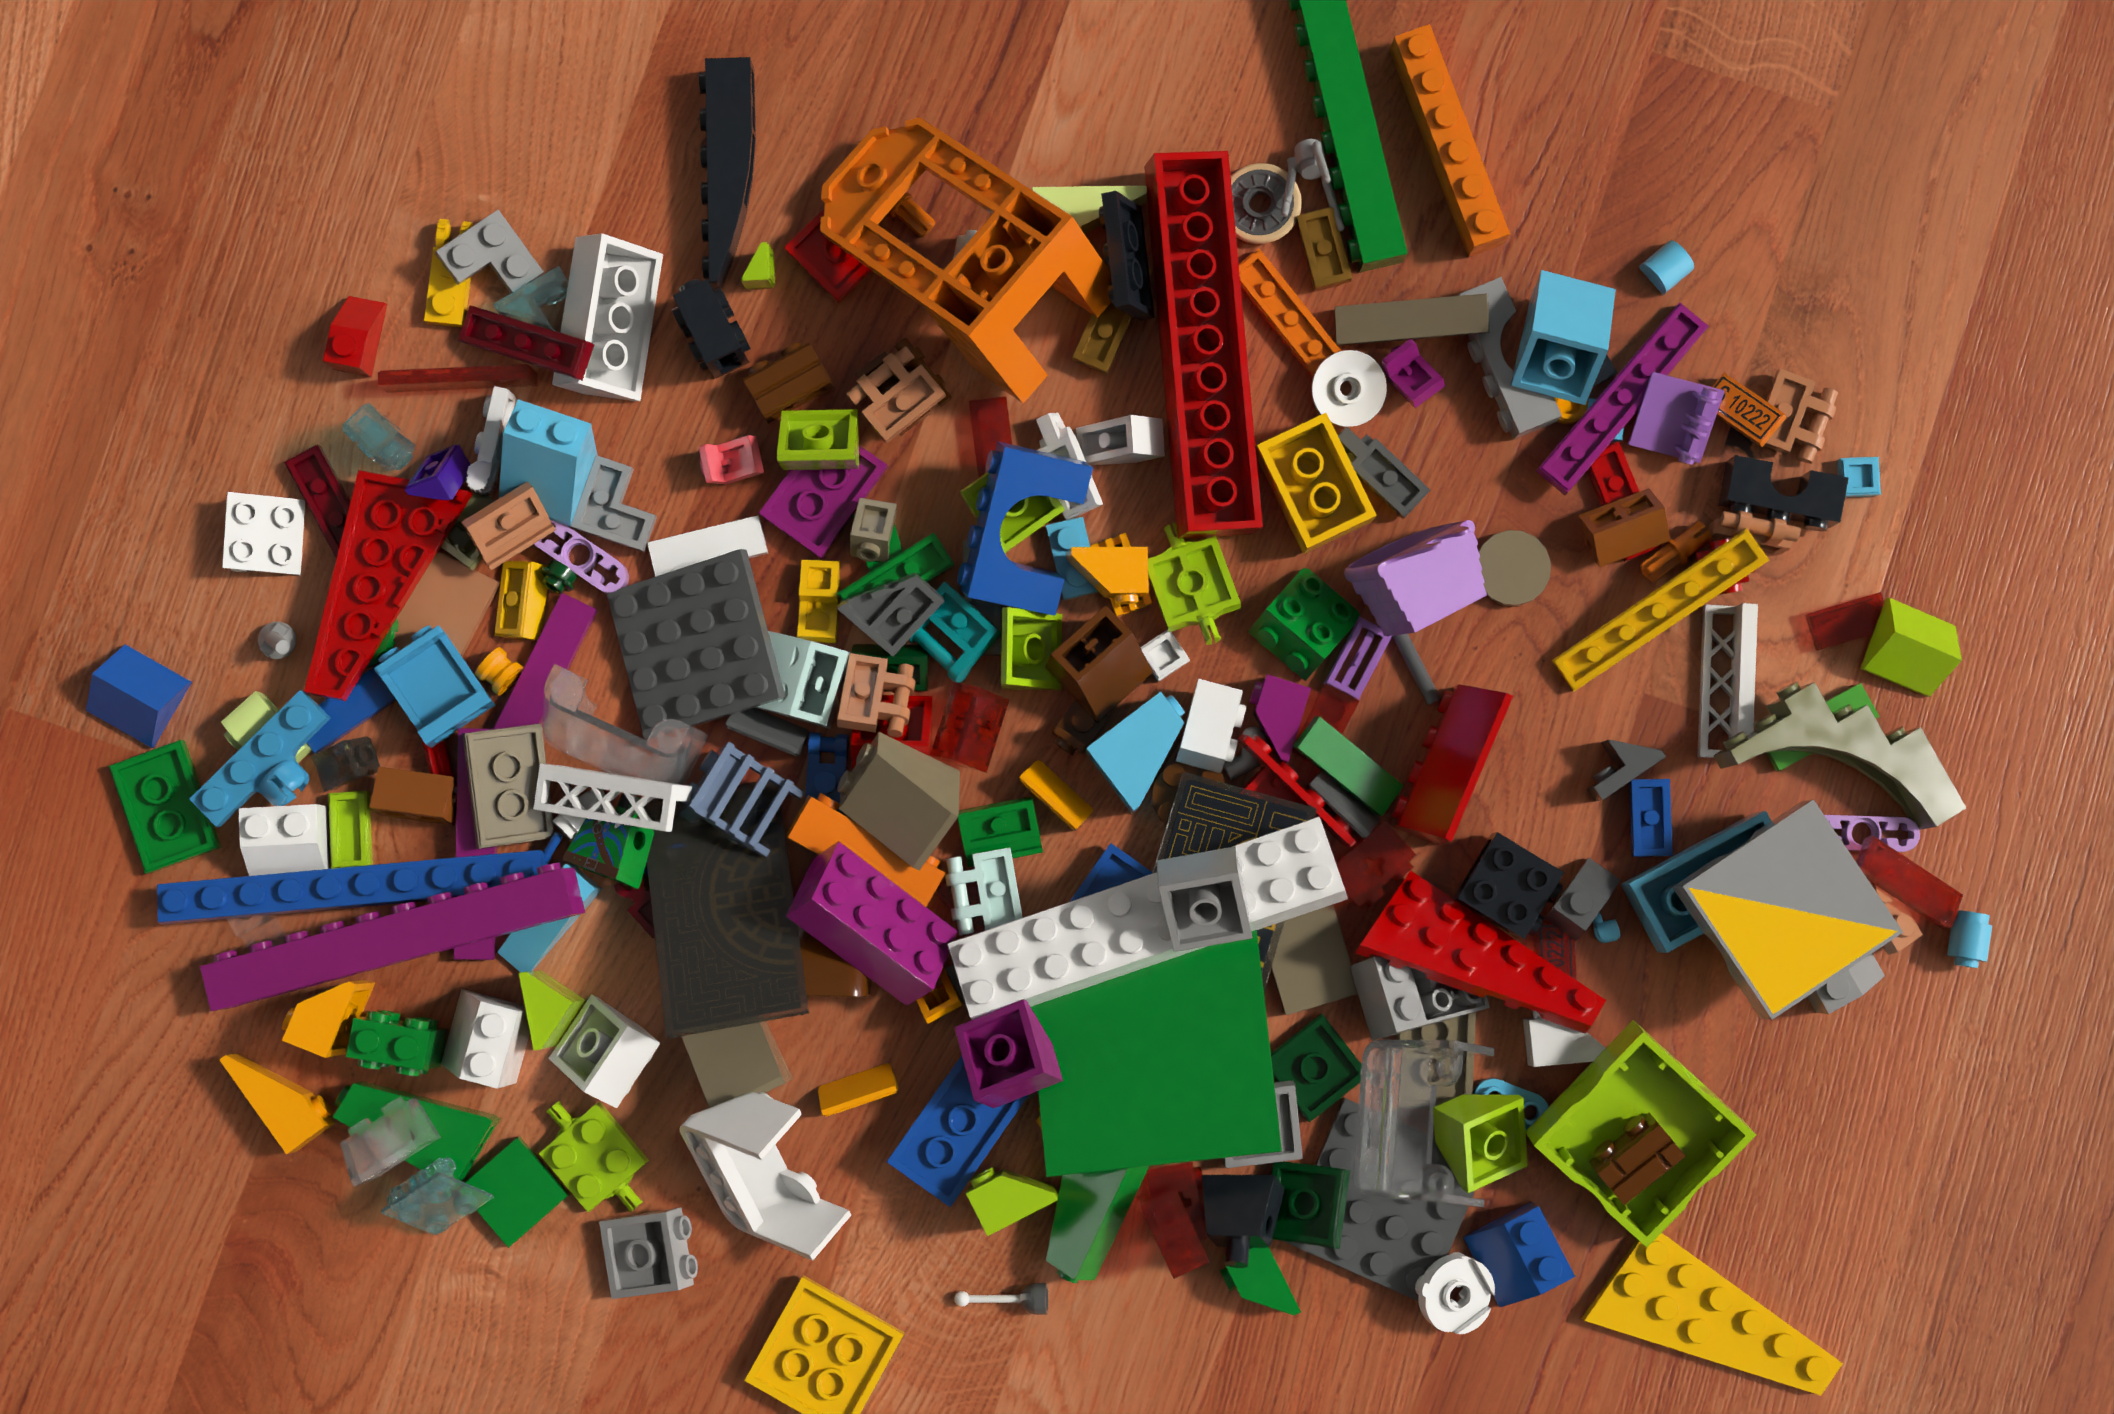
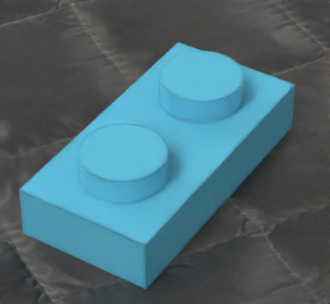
(1061, 538)

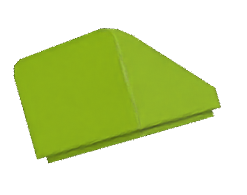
(761, 269)

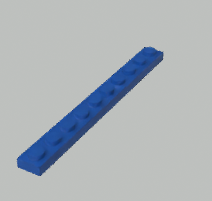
(336, 887)

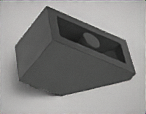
(1582, 899)

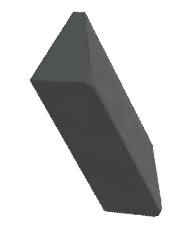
(769, 730)
(1344, 805)

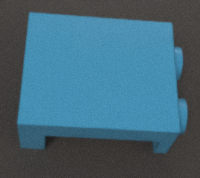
(433, 685)

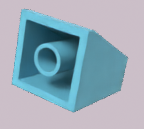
(1564, 337)
(549, 454)
(1137, 748)

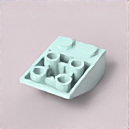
(810, 679)

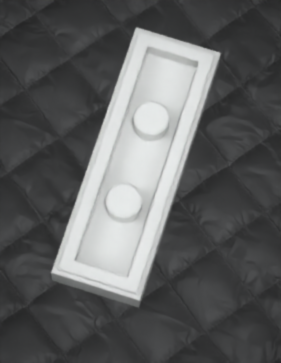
(703, 544)

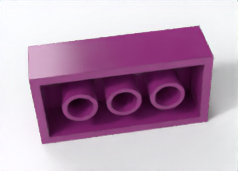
(872, 923)

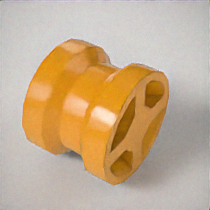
(499, 671)

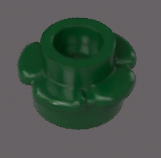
(558, 577)

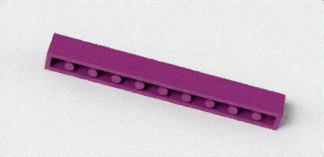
(393, 938)

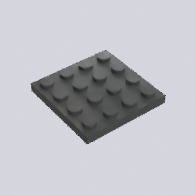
(696, 643)
(1384, 1237)

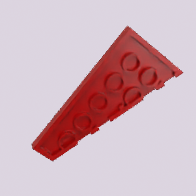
(377, 567)
(1470, 954)

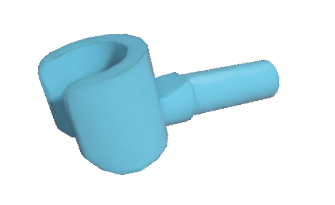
(1605, 931)

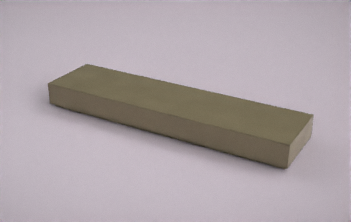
(1412, 319)

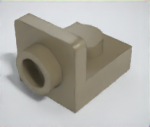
(872, 530)

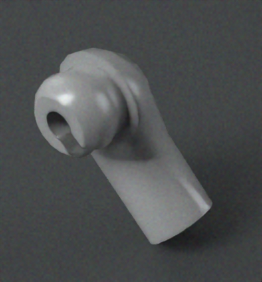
(1245, 761)

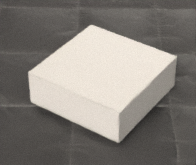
(1164, 655)

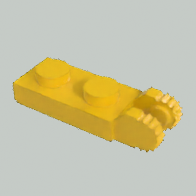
(445, 299)

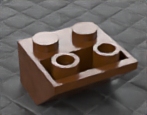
(1100, 664)

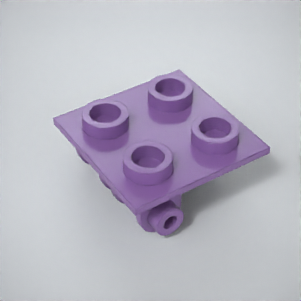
(1676, 417)

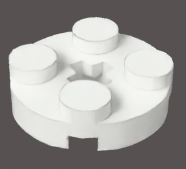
(1441, 1279)

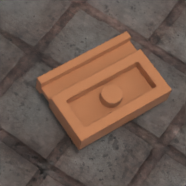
(508, 525)

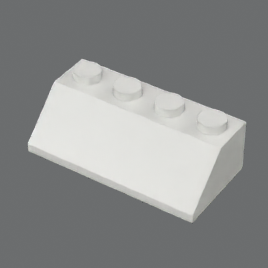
(613, 307)

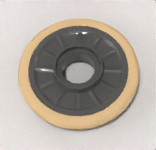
(1269, 225)

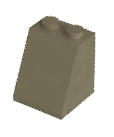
(901, 797)
(736, 1061)

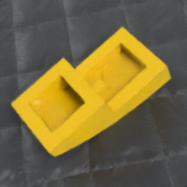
(818, 600)

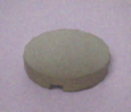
(1514, 567)

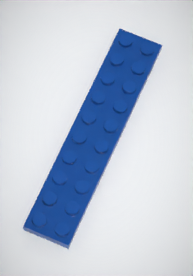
(955, 1130)

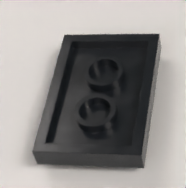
(1126, 255)

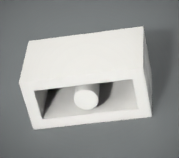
(1210, 725)

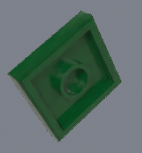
(1318, 1065)
(1311, 1204)

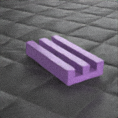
(1343, 686)

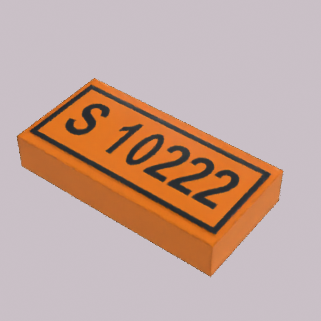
(1747, 411)

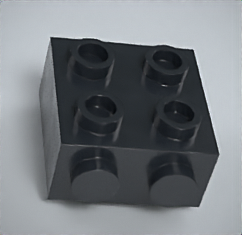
(706, 316)
(1510, 886)

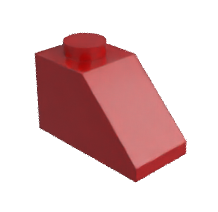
(355, 336)

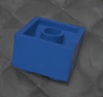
(1520, 1255)

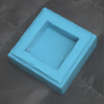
(1862, 475)

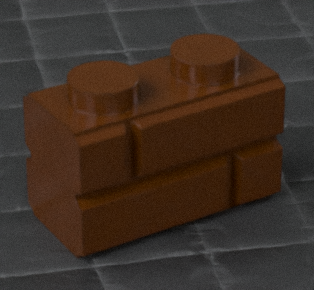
(787, 381)
(1635, 1157)

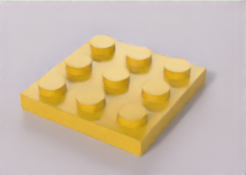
(824, 1353)

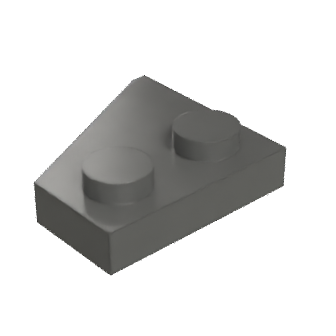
(893, 610)

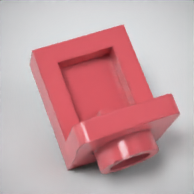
(731, 460)

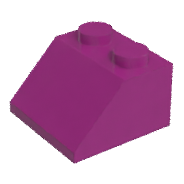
(1007, 1055)

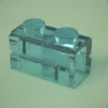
(379, 438)

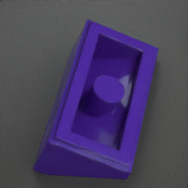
(440, 474)

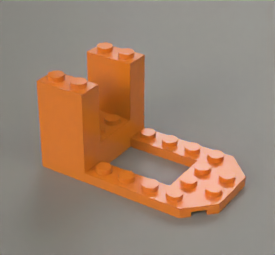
(994, 276)

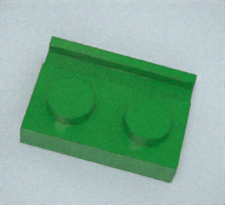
(999, 827)

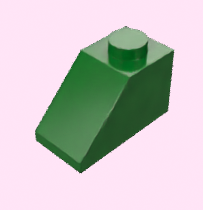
(1261, 1282)

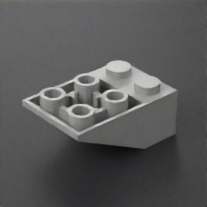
(1404, 998)

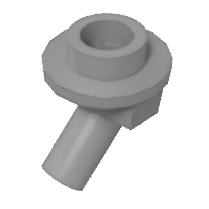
(277, 640)

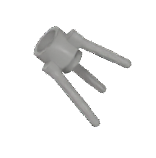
(1311, 164)

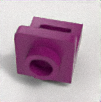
(1411, 374)

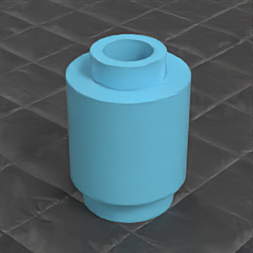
(1970, 939)

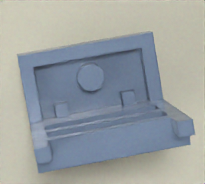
(721, 777)

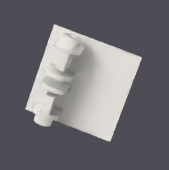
(263, 533)

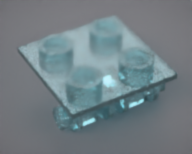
(434, 1198)

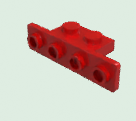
(1281, 783)

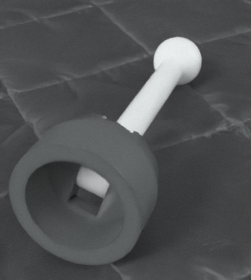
(1032, 1298)

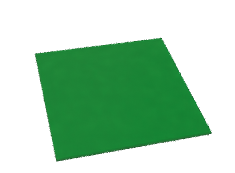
(1162, 1066)

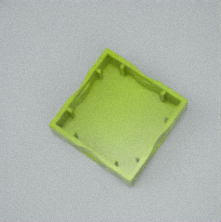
(1628, 1081)

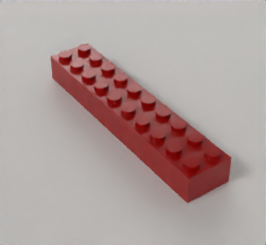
(1203, 344)

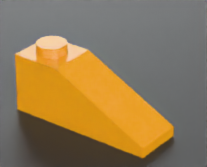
(285, 1108)

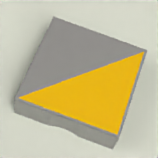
(1788, 909)

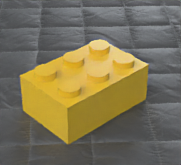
(1314, 483)

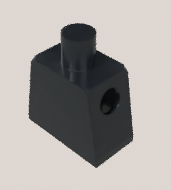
(1241, 1213)

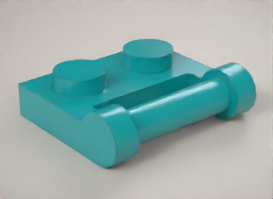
(964, 627)

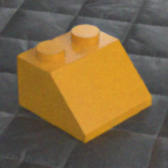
(326, 1020)

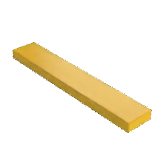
(1660, 609)

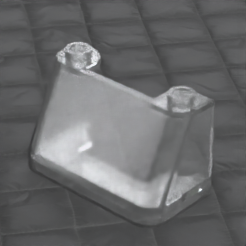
(575, 732)

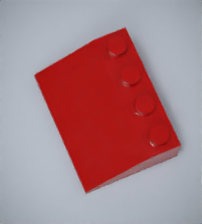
(1451, 762)

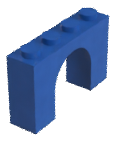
(1013, 476)

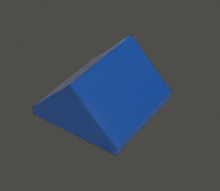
(136, 694)

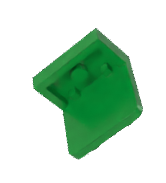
(1304, 623)

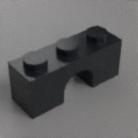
(1750, 489)

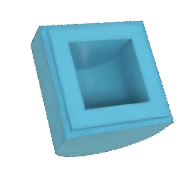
(1667, 266)

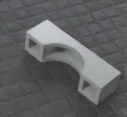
(1520, 409)

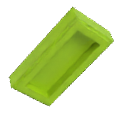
(350, 829)

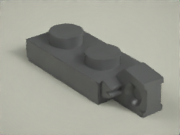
(1383, 472)

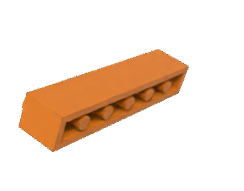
(1449, 140)

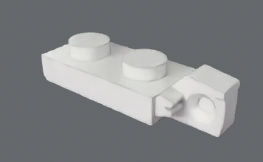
(1063, 442)

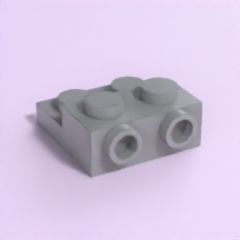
(648, 1253)

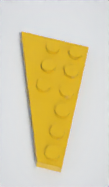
(1687, 1306)

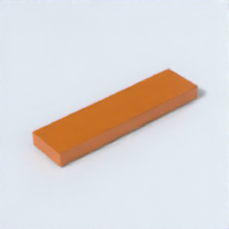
(1285, 312)

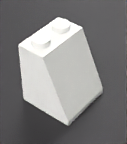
(486, 1040)

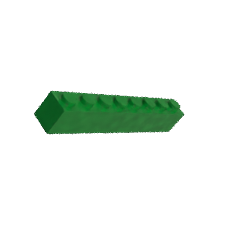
(1349, 133)

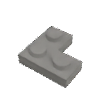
(491, 244)
(602, 511)

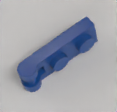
(823, 776)

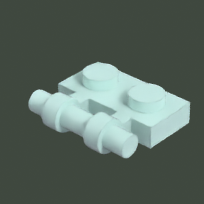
(996, 888)

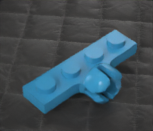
(264, 763)

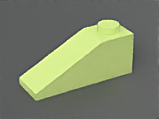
(1085, 201)

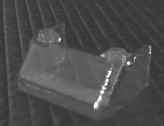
(1398, 1119)

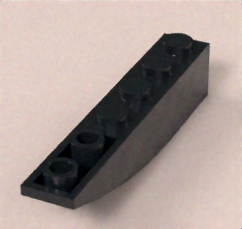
(728, 158)

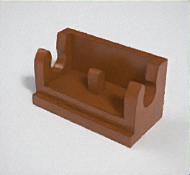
(1625, 527)
(415, 796)

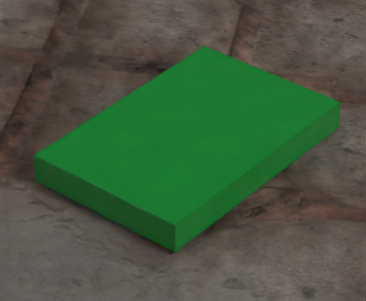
(158, 807)

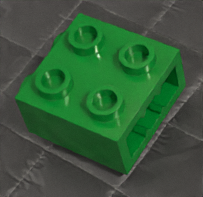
(385, 1041)

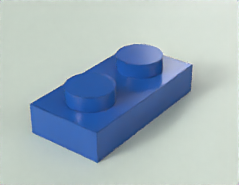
(1650, 817)

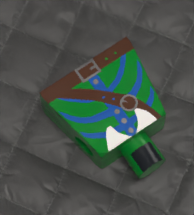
(612, 848)

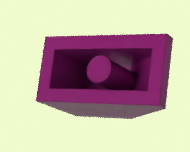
(1279, 712)

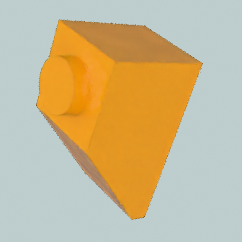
(1113, 570)

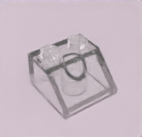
(387, 1141)

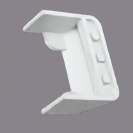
(750, 1179)

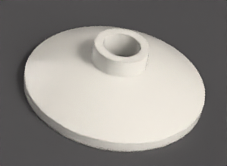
(1367, 390)

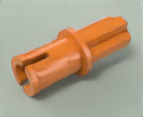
(913, 215)
(1675, 552)

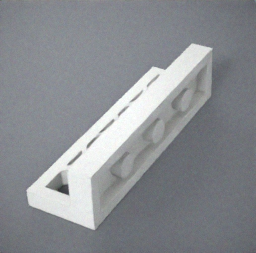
(1741, 672)
(616, 784)

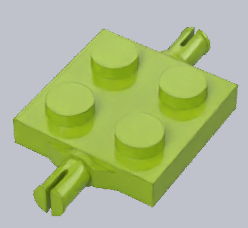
(1192, 584)
(594, 1156)

